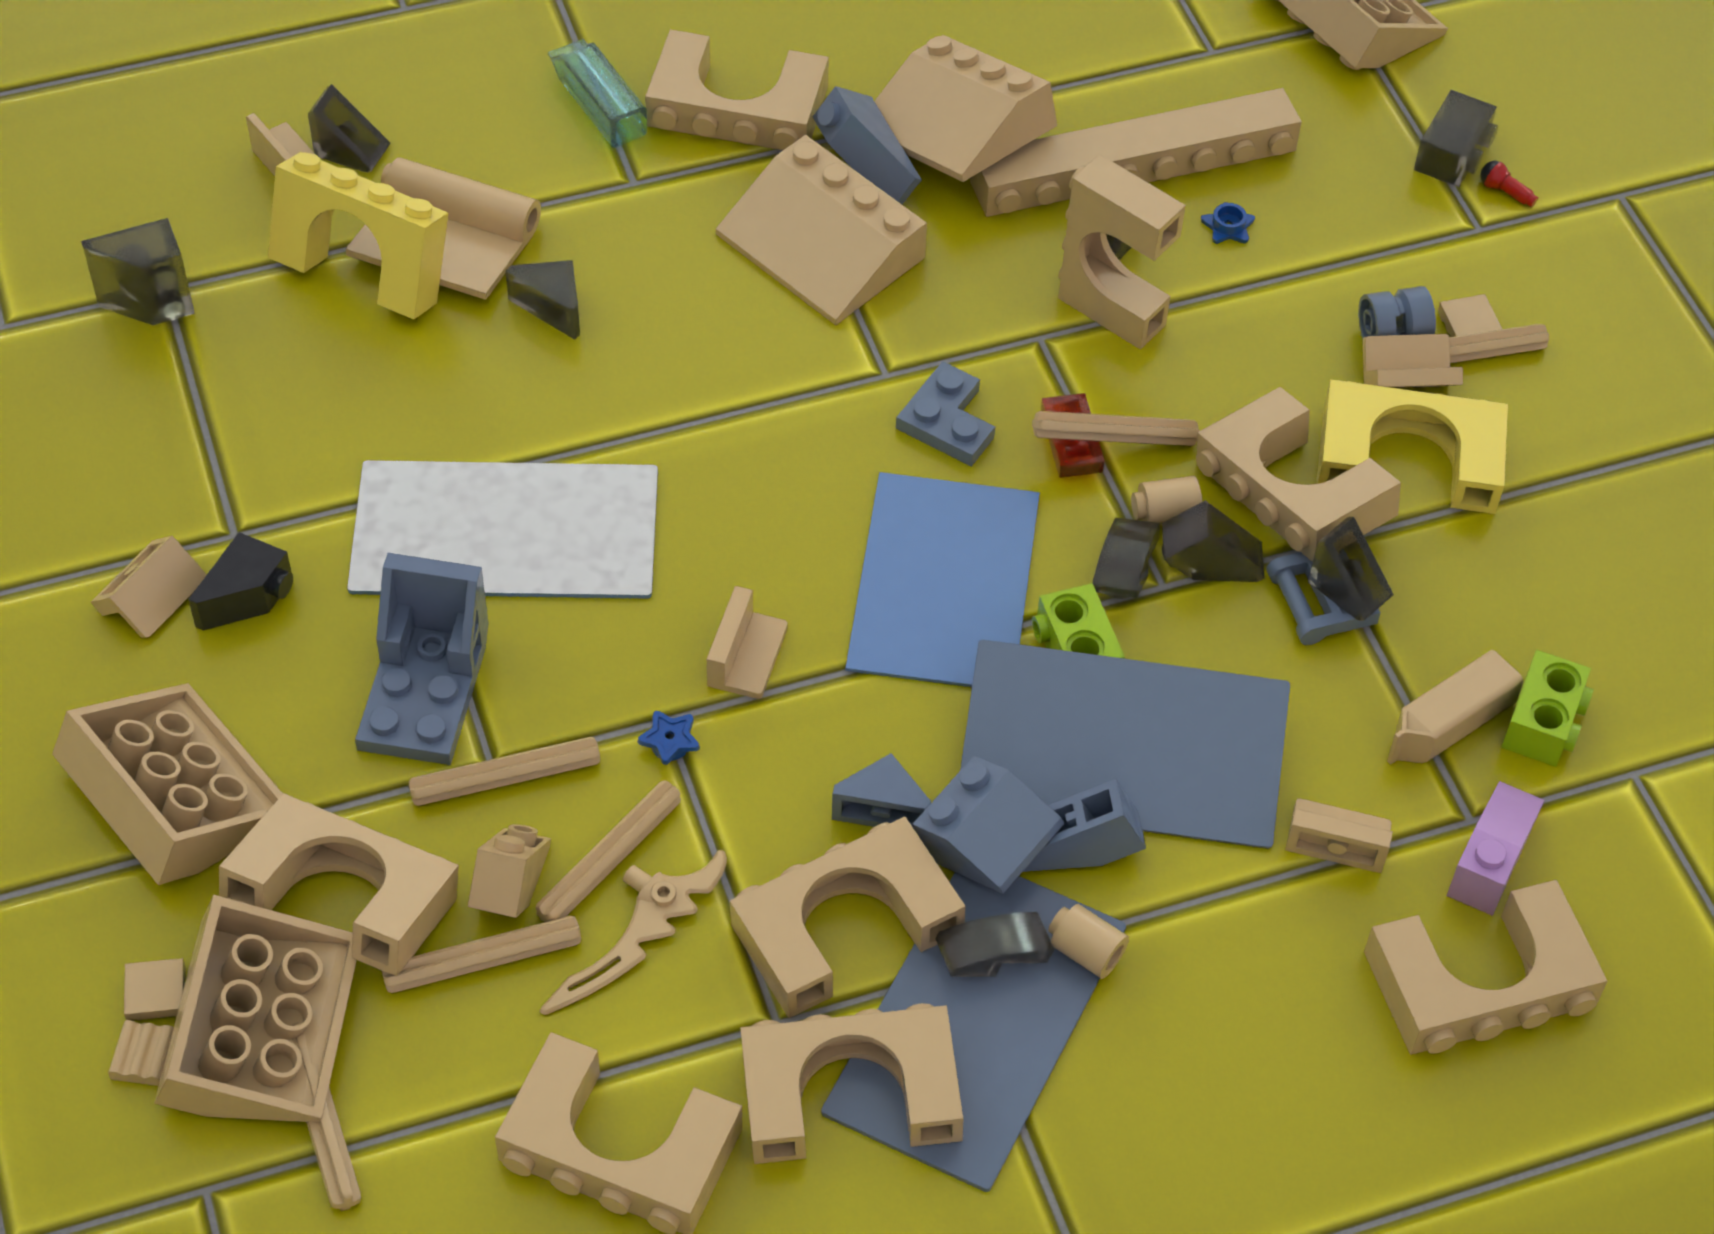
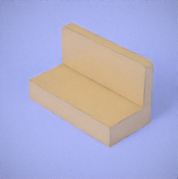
(275, 144)
(1409, 361)
(151, 586)
(744, 647)
(1339, 835)

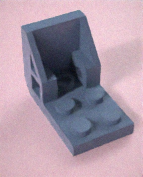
(429, 657)

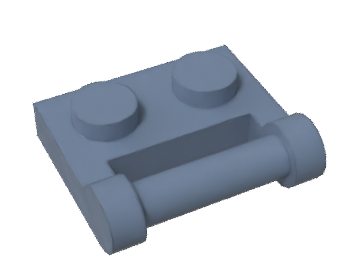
(1311, 628)

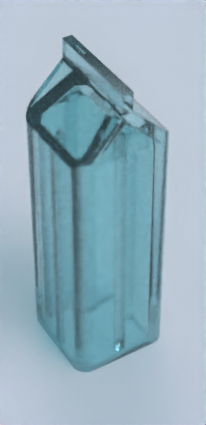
(600, 92)

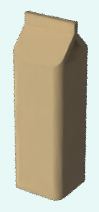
(1455, 708)

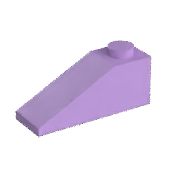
(1494, 848)

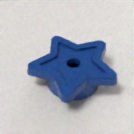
(1225, 214)
(666, 748)

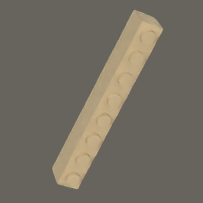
(1146, 146)

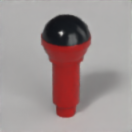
(1497, 176)

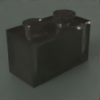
(1456, 138)

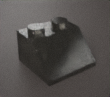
(140, 273)

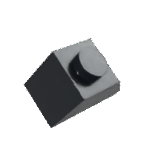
(241, 583)

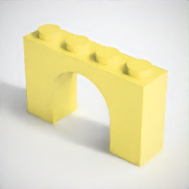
(405, 228)
(1465, 428)

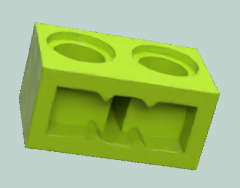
(1087, 626)
(1548, 699)

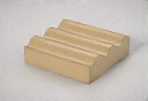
(1468, 316)
(153, 989)
(140, 1053)

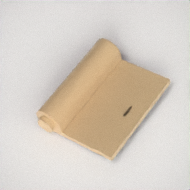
(483, 225)

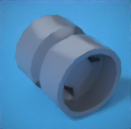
(1405, 313)

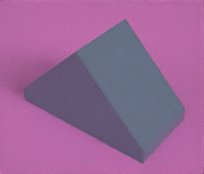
(878, 795)

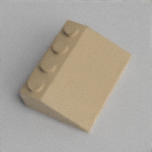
(1367, 30)
(964, 107)
(824, 230)
(166, 778)
(236, 1015)

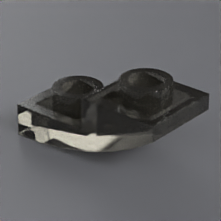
(1125, 558)
(986, 943)

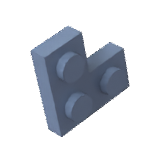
(938, 416)

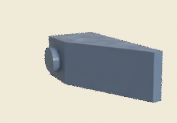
(866, 142)
(1096, 830)

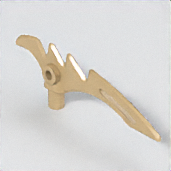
(657, 900)

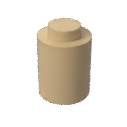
(1165, 498)
(1088, 939)

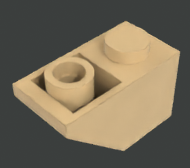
(508, 870)

